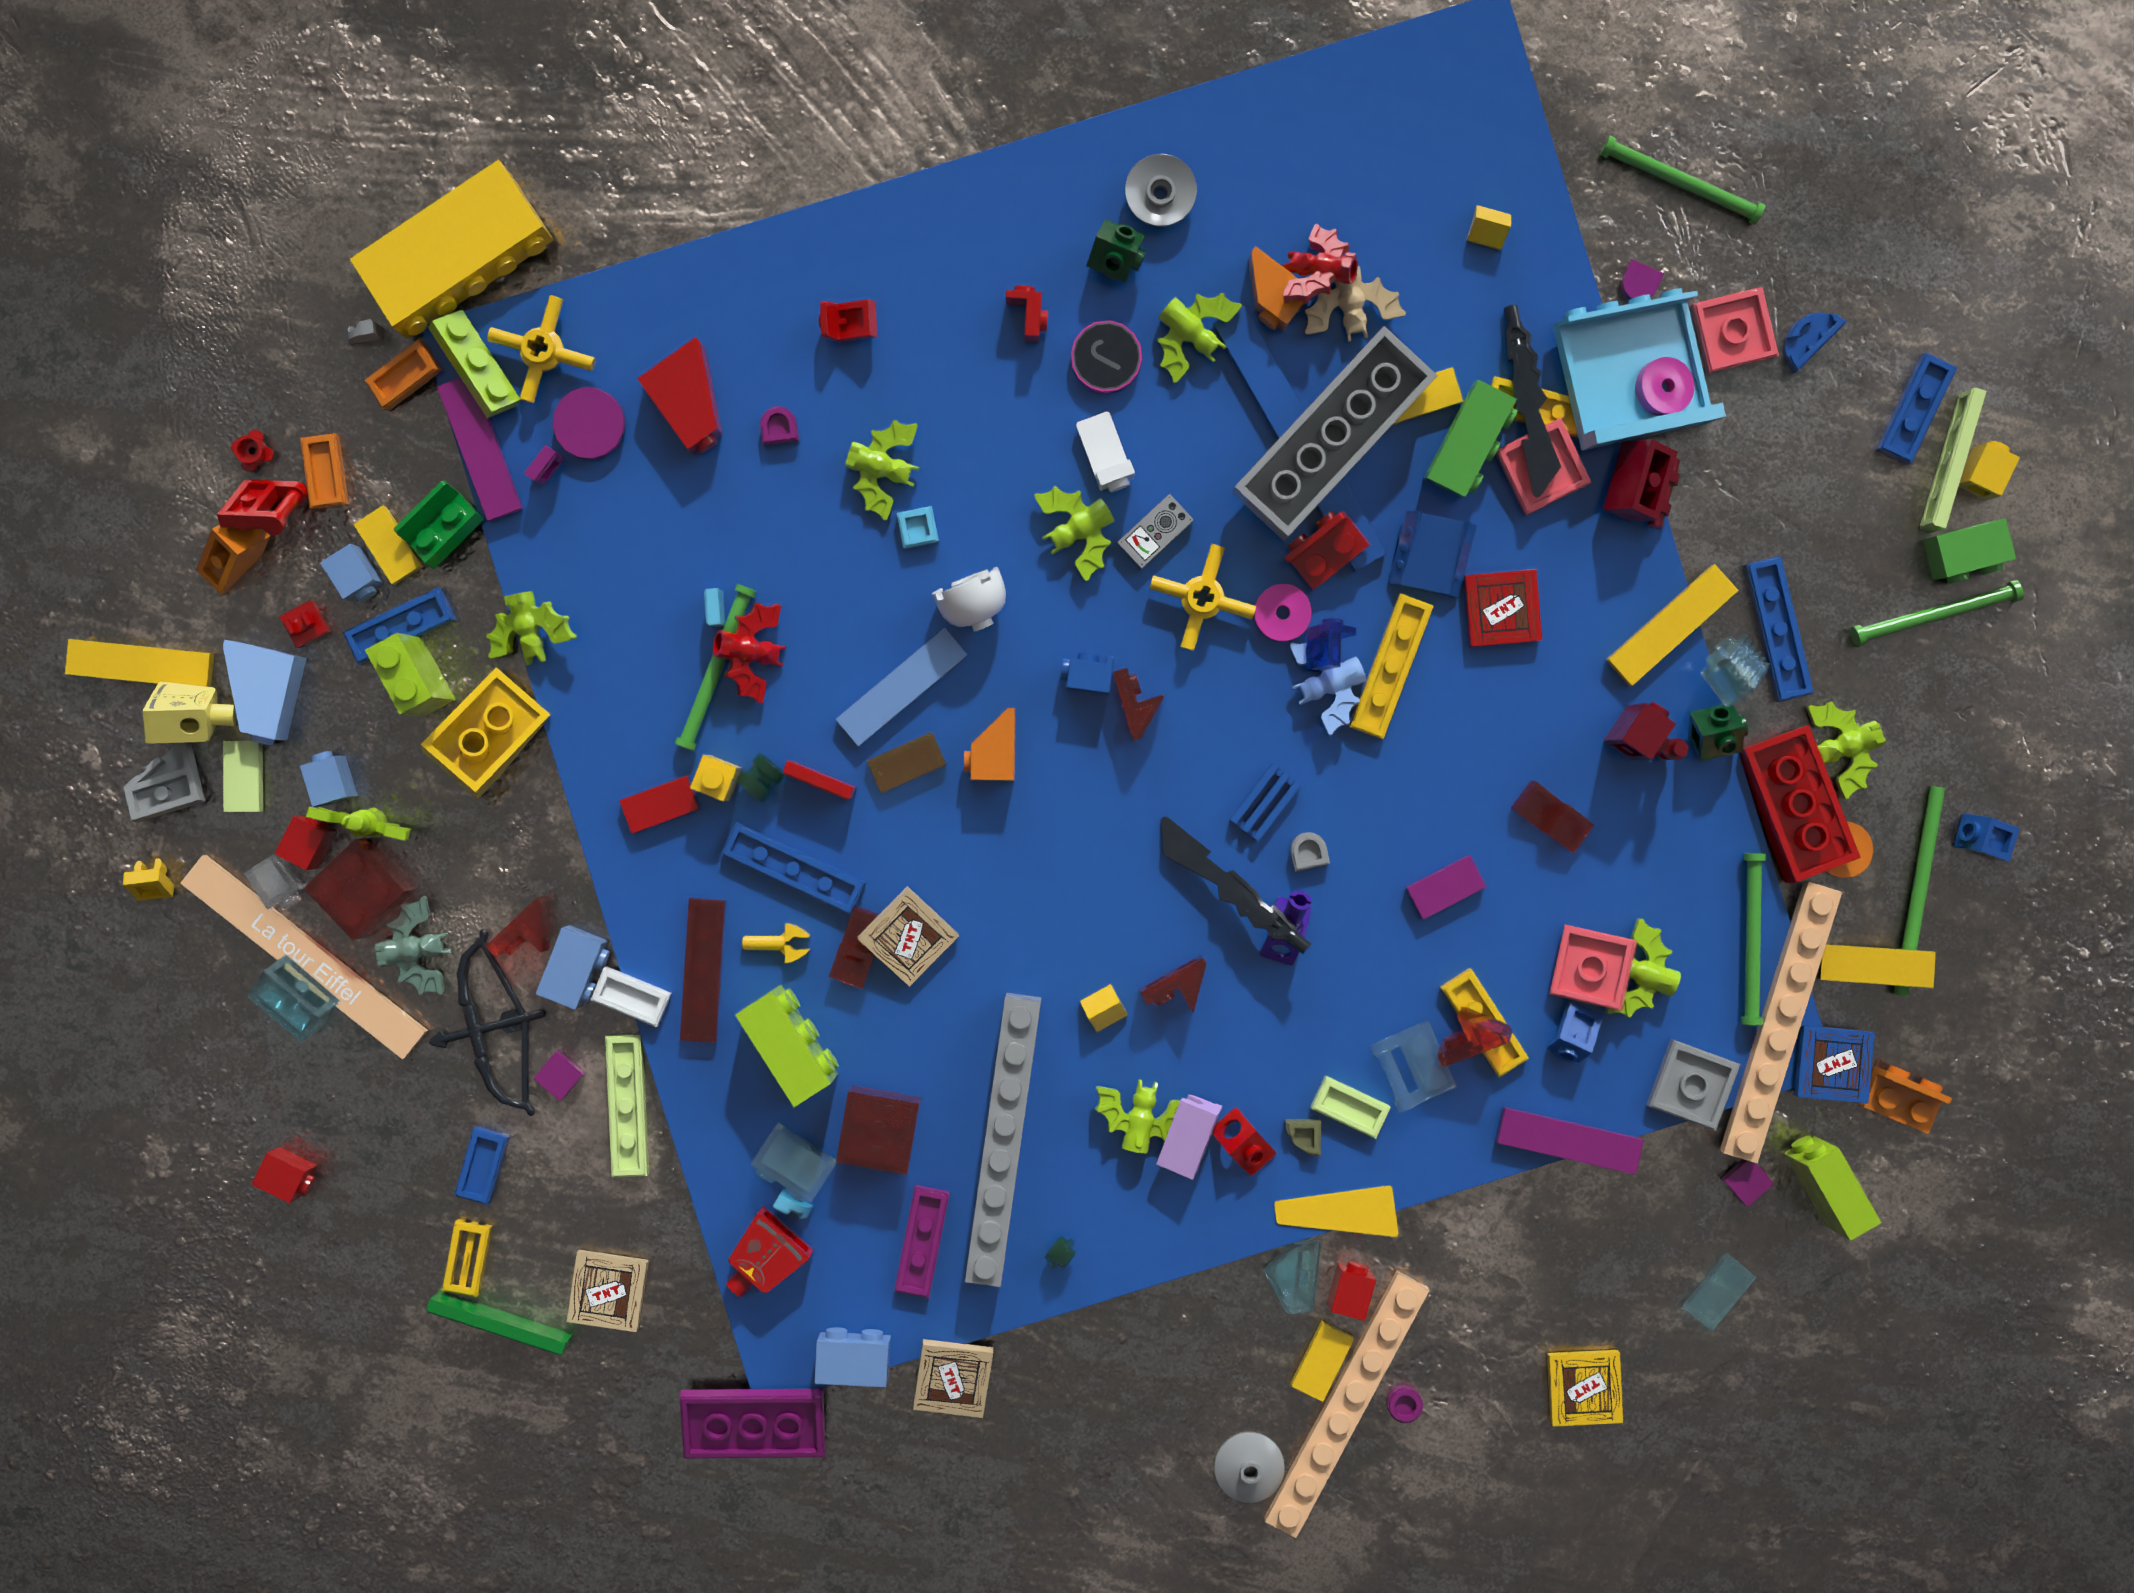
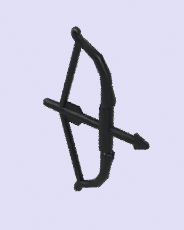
(510, 1022)

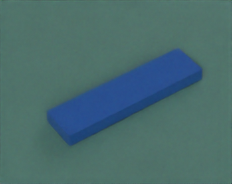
(1778, 629)
(793, 868)

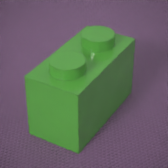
(1969, 549)

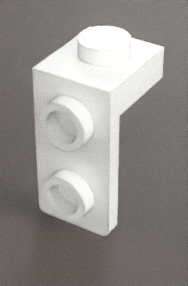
(1105, 452)

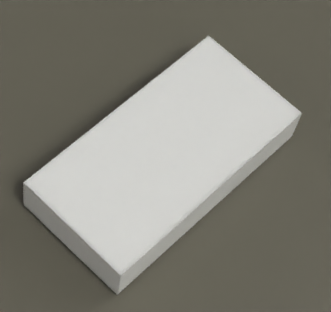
(631, 996)

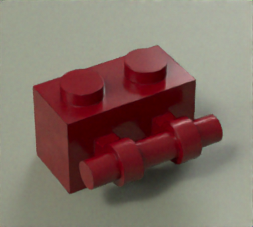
(1643, 482)
(1643, 733)

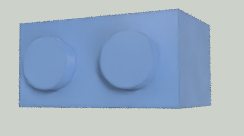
(573, 967)
(852, 1358)

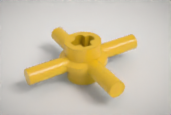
(538, 338)
(1208, 582)

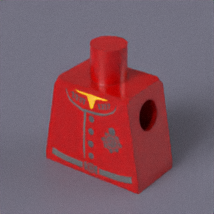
(766, 1254)

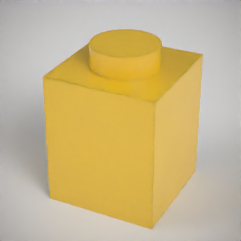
(1988, 470)
(716, 778)

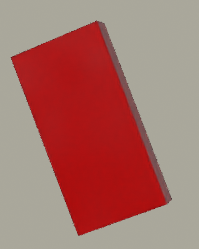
(819, 780)
(659, 804)

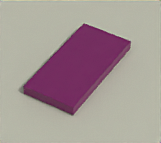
(753, 1423)

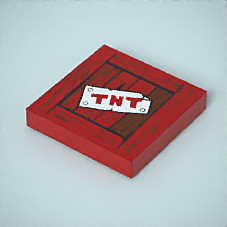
(1502, 608)

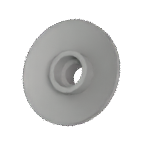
(1166, 173)
(1244, 1451)

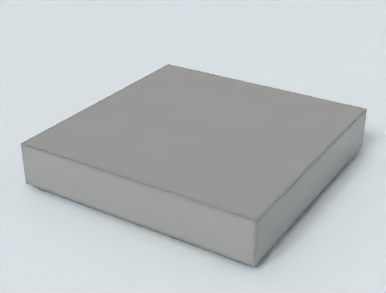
(1693, 1084)

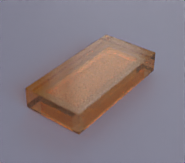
(906, 762)

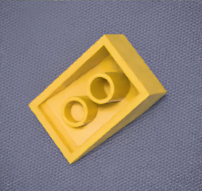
(485, 733)

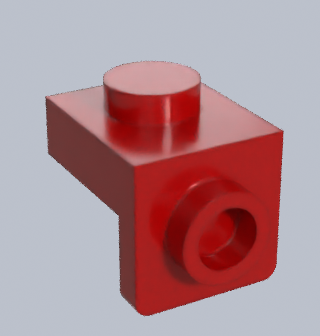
(1035, 317)
(848, 320)

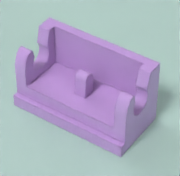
(1189, 1135)

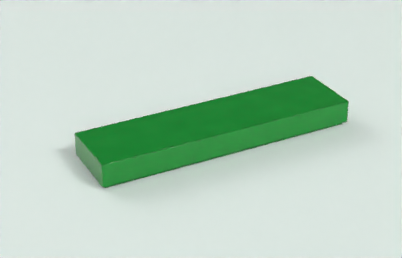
(499, 1323)

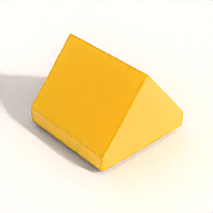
(1489, 227)
(1103, 1008)

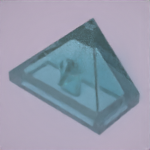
(1295, 1276)

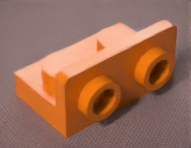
(1903, 1099)

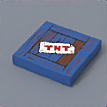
(1834, 1064)

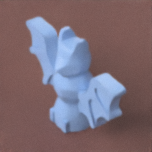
(1331, 681)

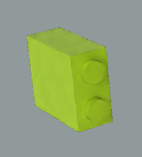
(410, 675)
(1832, 1187)

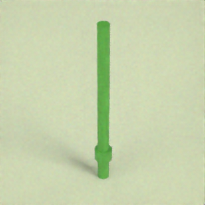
(1922, 875)

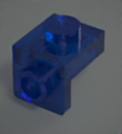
(1324, 644)

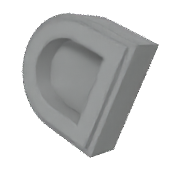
(1308, 851)

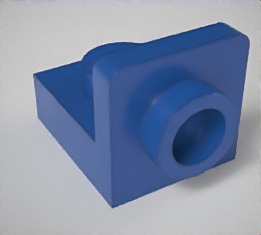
(1986, 836)
(1576, 1033)

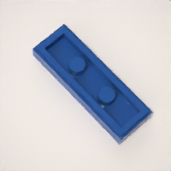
(1916, 408)
(412, 618)

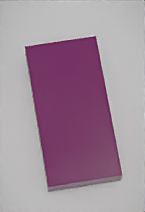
(1445, 887)

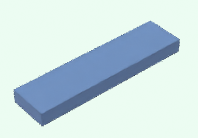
(901, 687)

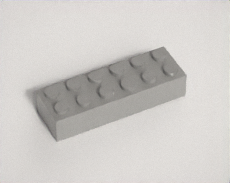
(1334, 433)

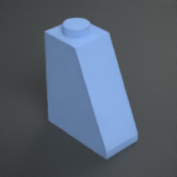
(263, 689)

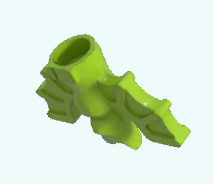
(1188, 326)
(875, 463)
(1083, 524)
(526, 621)
(1852, 742)
(362, 822)
(1649, 974)
(1139, 1122)

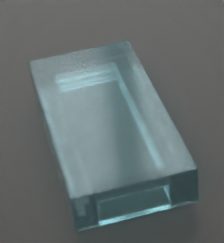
(1719, 1291)

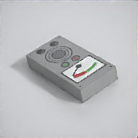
(1155, 531)

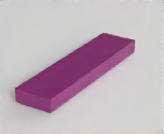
(480, 451)
(1569, 1140)

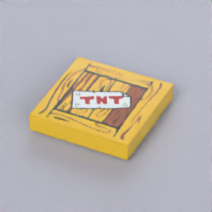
(1585, 1388)

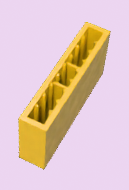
(452, 250)

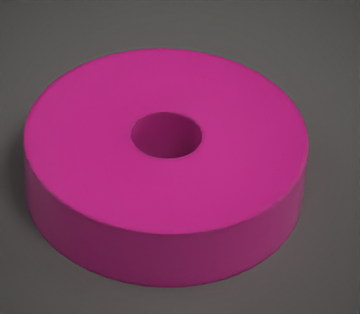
(1679, 383)
(1297, 605)

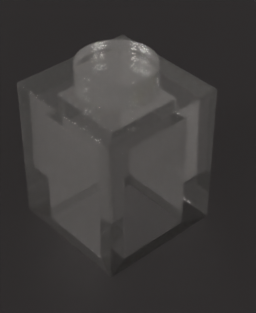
(276, 882)

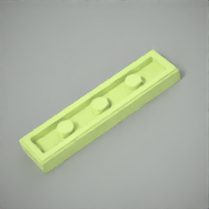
(1952, 460)
(627, 1105)

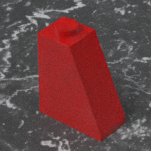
(686, 396)

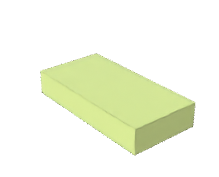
(242, 776)
(1350, 1107)

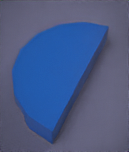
(1808, 337)

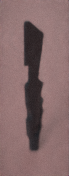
(1538, 449)
(1232, 888)

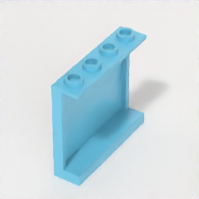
(1608, 349)

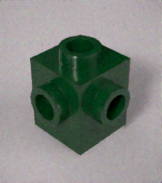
(1116, 251)
(1717, 731)

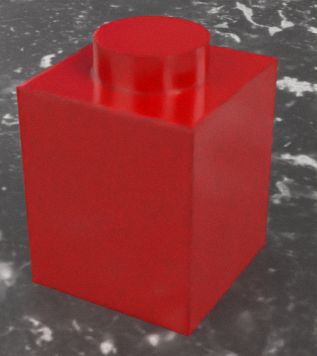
(305, 842)
(285, 1175)
(1351, 1290)

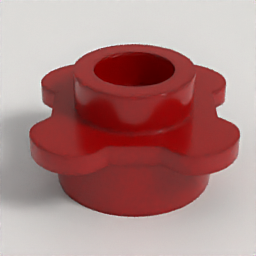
(242, 446)

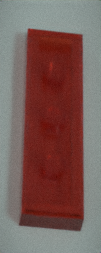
(703, 970)

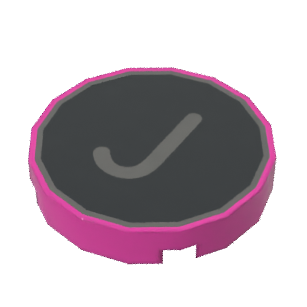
(1106, 356)

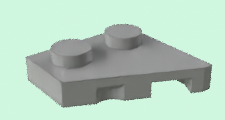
(165, 785)

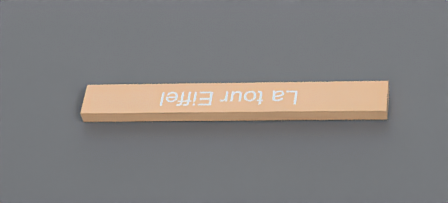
(282, 937)

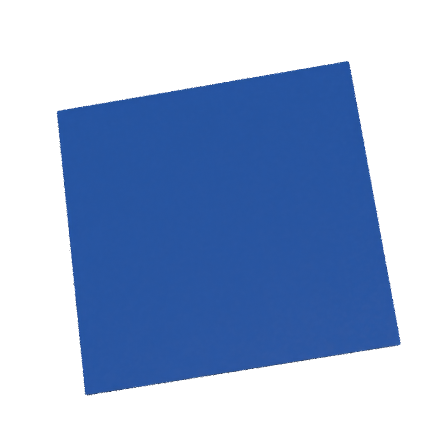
(1066, 866)

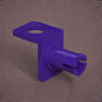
(1298, 912)

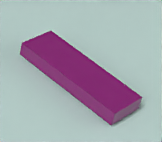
(922, 1241)

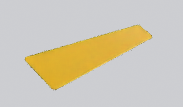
(1349, 1211)

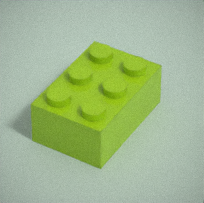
(788, 1044)

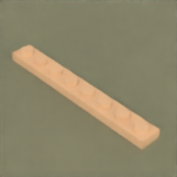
(1781, 1021)
(1346, 1404)

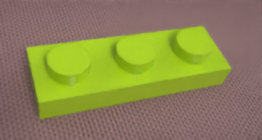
(474, 363)

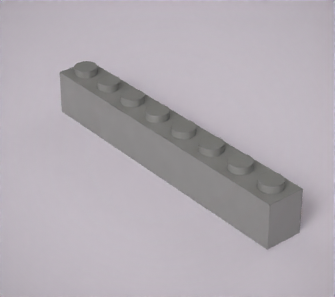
(1003, 1139)

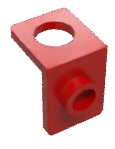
(1248, 1146)

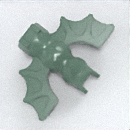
(407, 949)

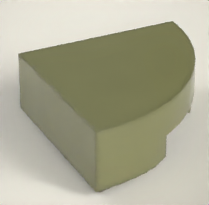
(1305, 1134)

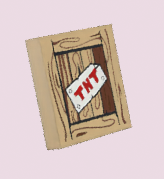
(908, 936)
(607, 1290)
(953, 1378)

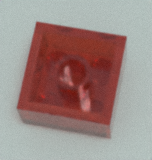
(360, 888)
(878, 1129)

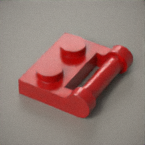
(253, 499)

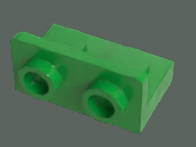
(438, 524)

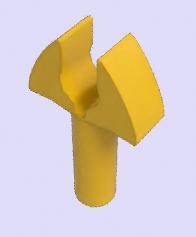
(778, 942)

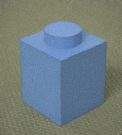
(352, 573)
(328, 779)

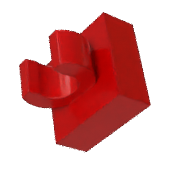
(305, 624)

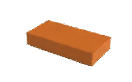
(403, 375)
(324, 471)

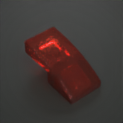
(1552, 816)
(854, 958)

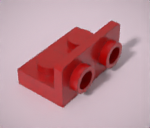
(1327, 549)

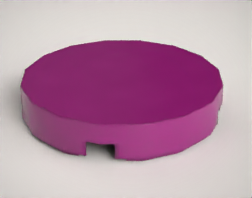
(589, 423)

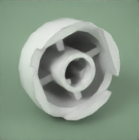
(972, 599)

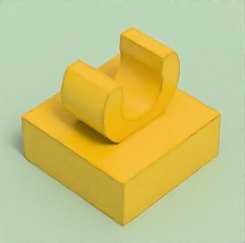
(150, 883)

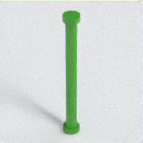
(1682, 180)
(2012, 591)
(713, 673)
(1753, 939)

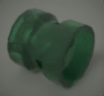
(767, 771)

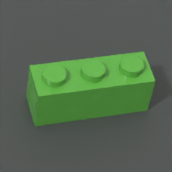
(1471, 439)

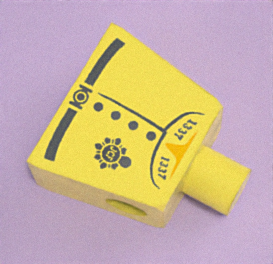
(184, 714)

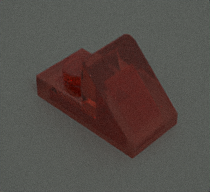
(1136, 713)
(532, 923)
(1186, 978)
(1481, 1035)

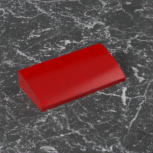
(1798, 805)

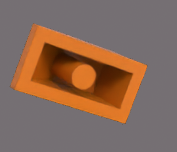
(1268, 285)
(230, 555)
(994, 750)

